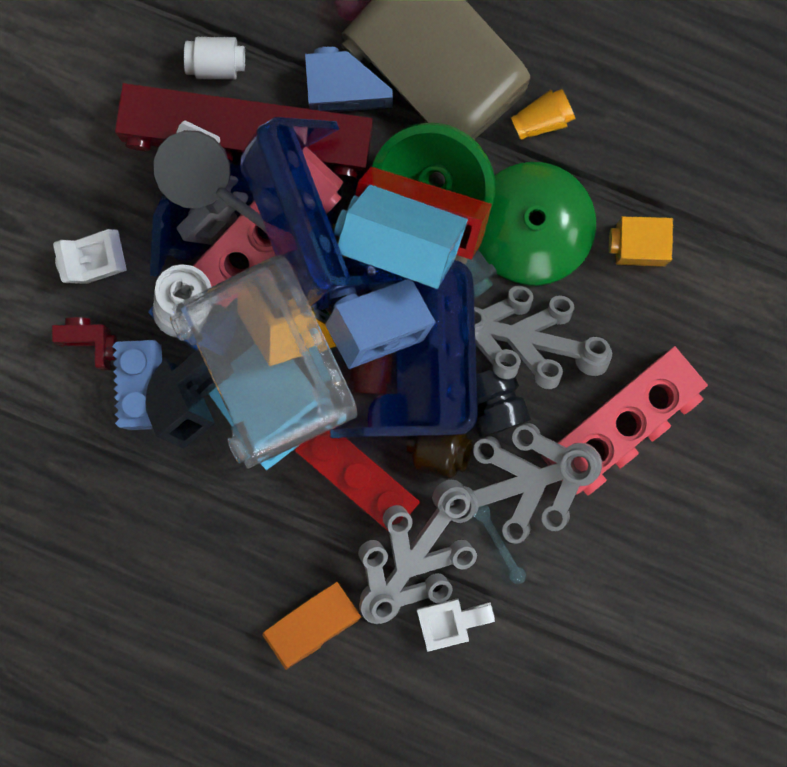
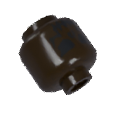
(440, 454)

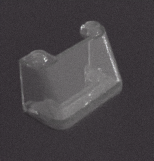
(266, 360)

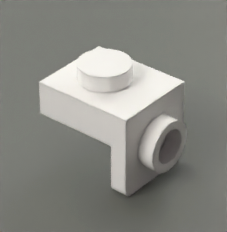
(89, 257)

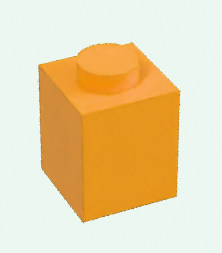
(642, 241)

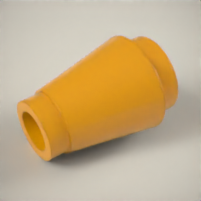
(544, 115)

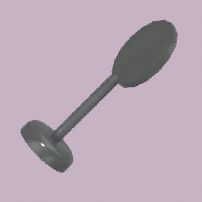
(196, 172)

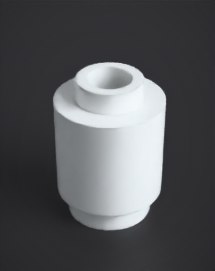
(214, 58)

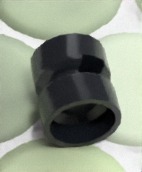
(497, 404)

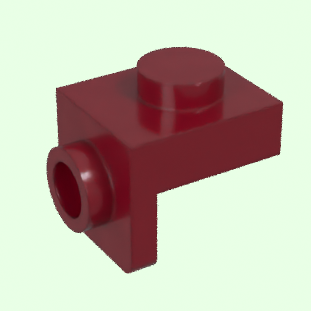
(79, 332)

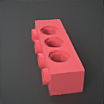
(243, 234)
(669, 372)

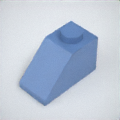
(343, 83)

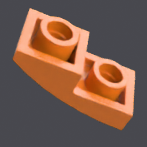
(311, 625)

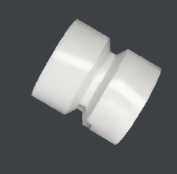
(173, 287)

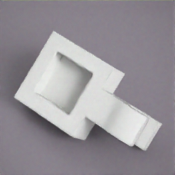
(447, 624)

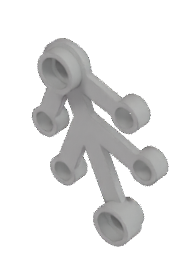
(525, 338)
(532, 479)
(415, 558)

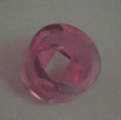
(350, 8)

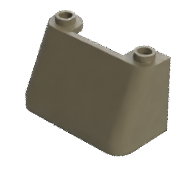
(440, 60)

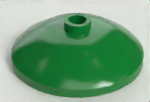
(442, 149)
(542, 252)

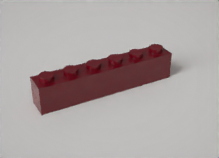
(154, 114)

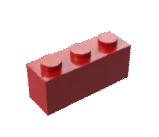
(473, 209)
(357, 476)

